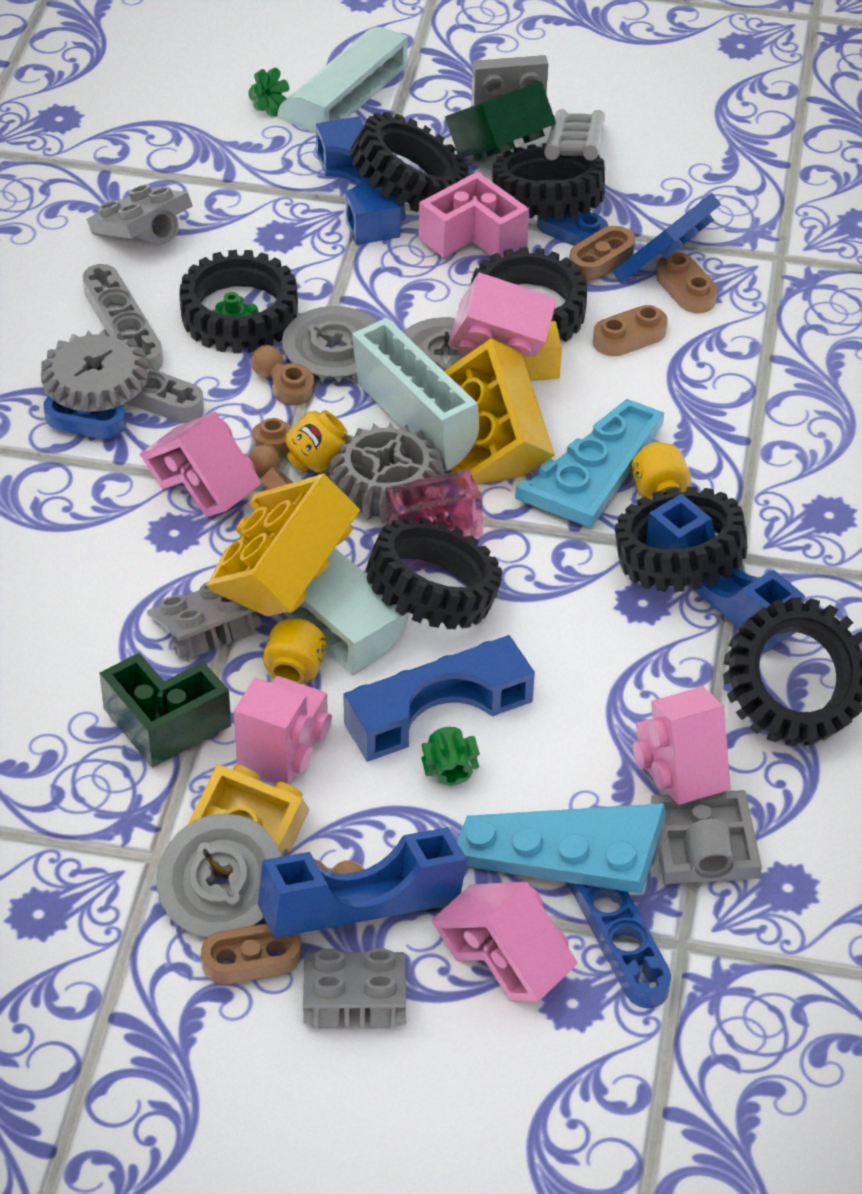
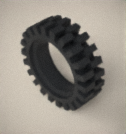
(388, 135)
(761, 706)

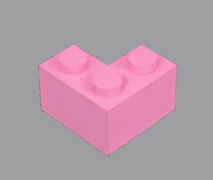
(474, 213)
(503, 313)
(206, 462)
(279, 727)
(685, 745)
(511, 934)

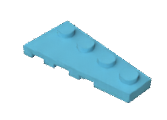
(593, 467)
(575, 846)

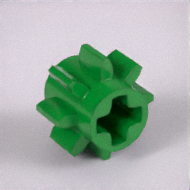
(450, 756)

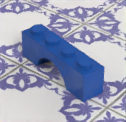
(368, 212)
(738, 597)
(485, 676)
(415, 876)

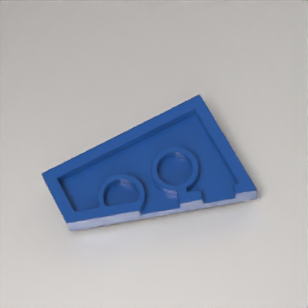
(671, 238)

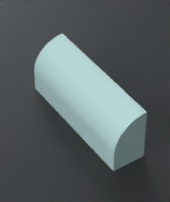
(347, 80)
(415, 390)
(350, 614)

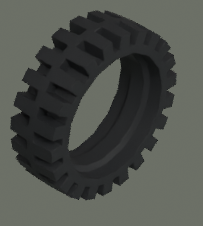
(579, 185)
(243, 272)
(546, 272)
(687, 565)
(424, 597)

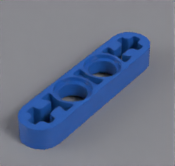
(626, 963)

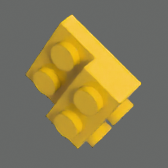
(241, 793)

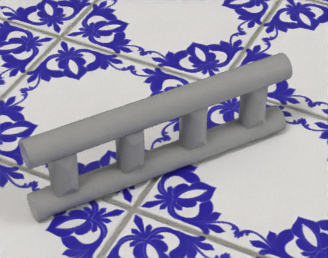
(575, 135)

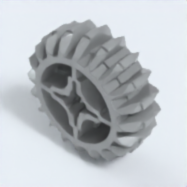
(382, 460)

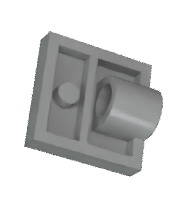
(503, 75)
(135, 214)
(708, 839)

